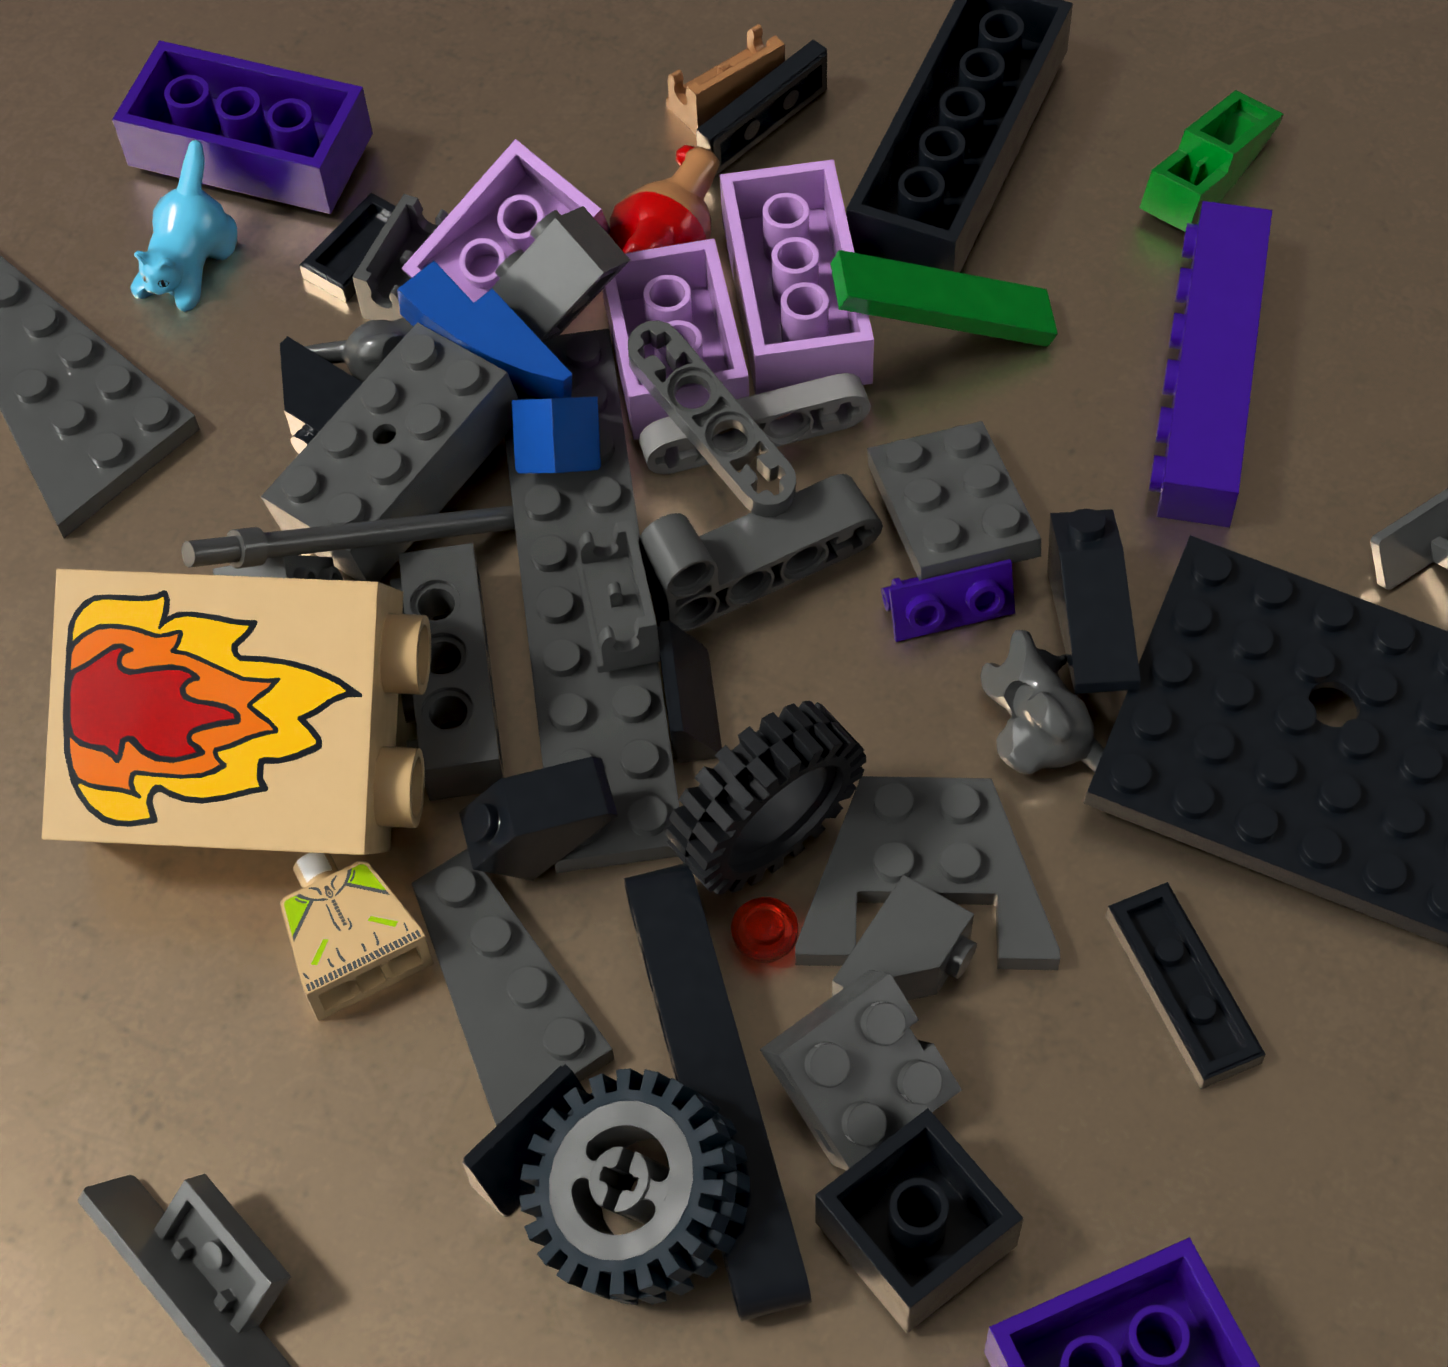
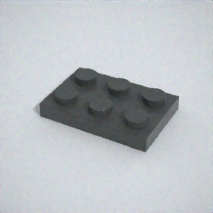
(953, 501)

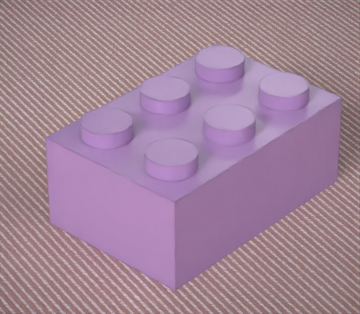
(689, 292)

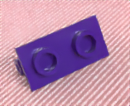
(949, 599)

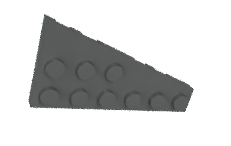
(77, 405)

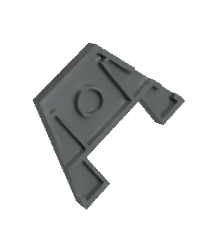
(943, 837)

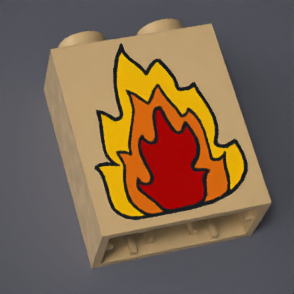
(231, 712)

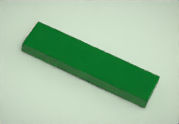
(942, 298)

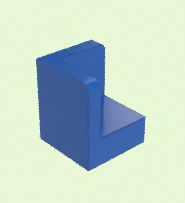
(556, 435)

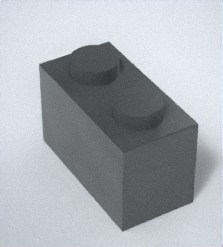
(559, 271)

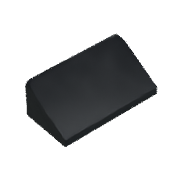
(688, 695)
(498, 1159)

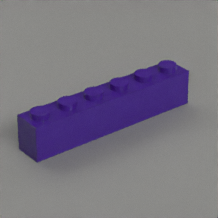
(1214, 365)

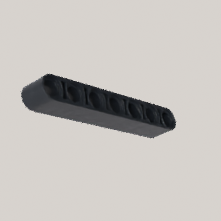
(709, 1058)

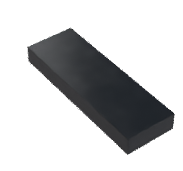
(765, 105)
(1185, 985)

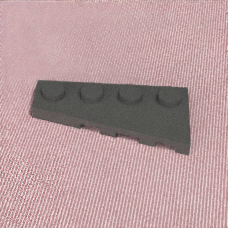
(504, 988)

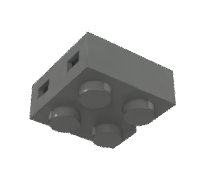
(859, 1068)

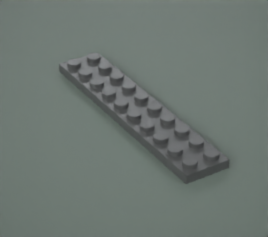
(579, 710)

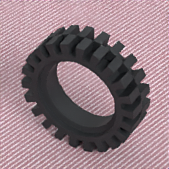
(765, 797)

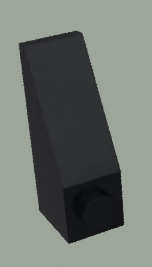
(1093, 600)

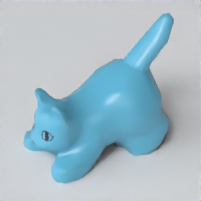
(186, 232)

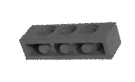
(470, 755)

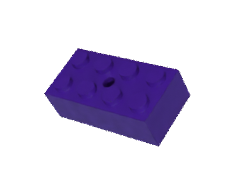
(258, 125)

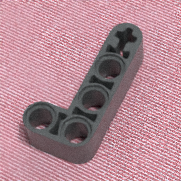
(754, 555)

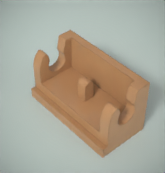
(718, 87)

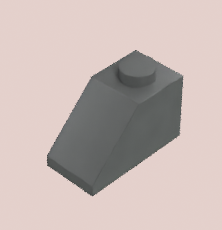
(915, 939)

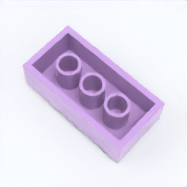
(780, 243)

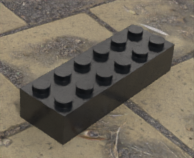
(958, 131)

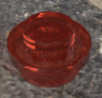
(764, 929)

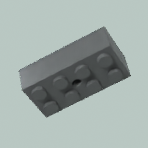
(397, 446)

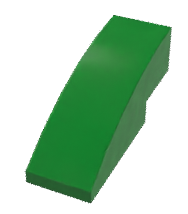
(1209, 159)

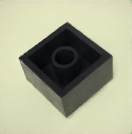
(917, 1220)

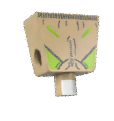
(349, 934)

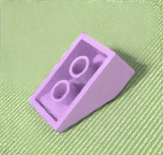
(498, 220)

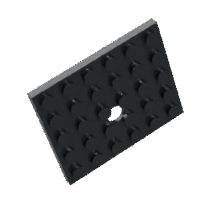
(1241, 767)

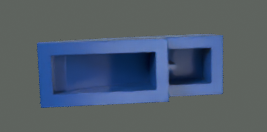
(485, 329)

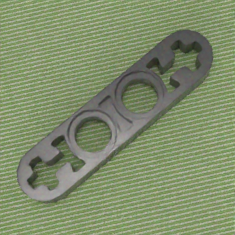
(716, 414)

